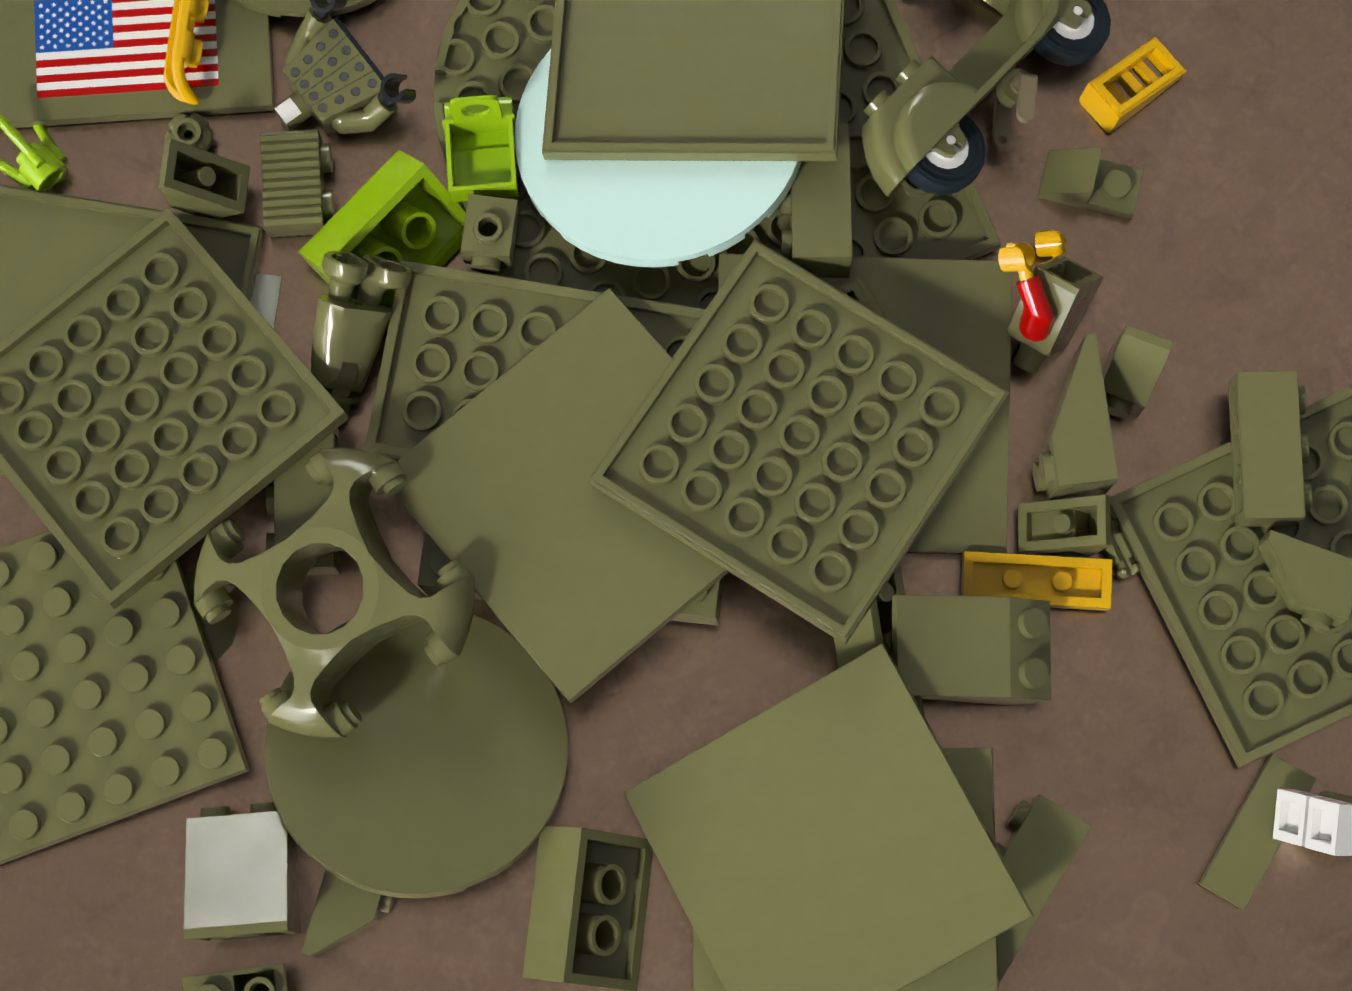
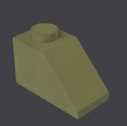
(202, 181)
(1133, 370)
(1309, 579)
(341, 914)

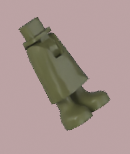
(350, 330)

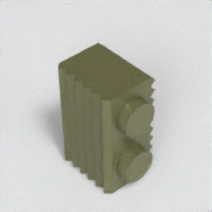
(295, 182)

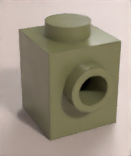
(490, 233)

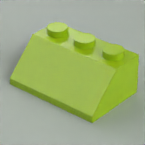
(393, 216)

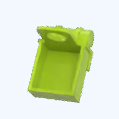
(480, 147)

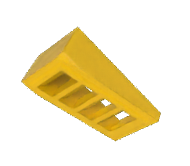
(1110, 105)

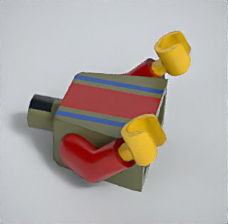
(1051, 297)

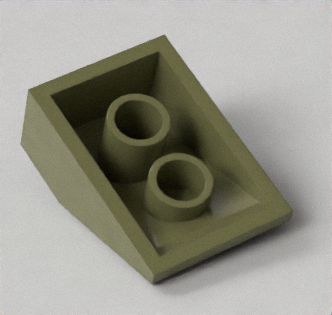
(1079, 444)
(973, 648)

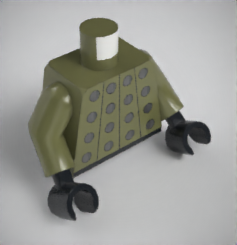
(336, 78)

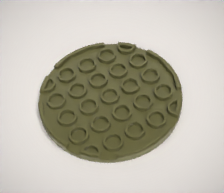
(439, 775)

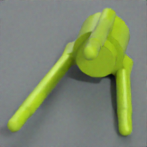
(39, 164)

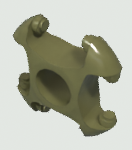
(388, 601)

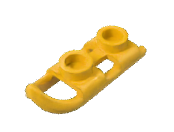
(182, 47)

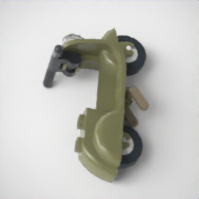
(925, 123)

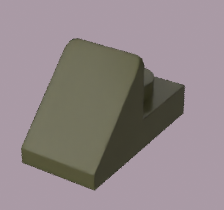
(1088, 182)
(1065, 525)

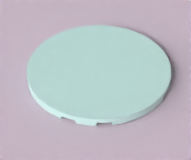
(643, 208)

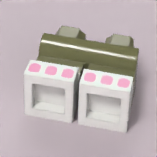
(1314, 820)

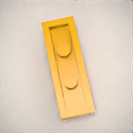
(1057, 579)

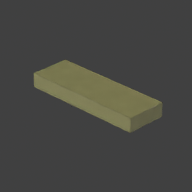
(1249, 840)

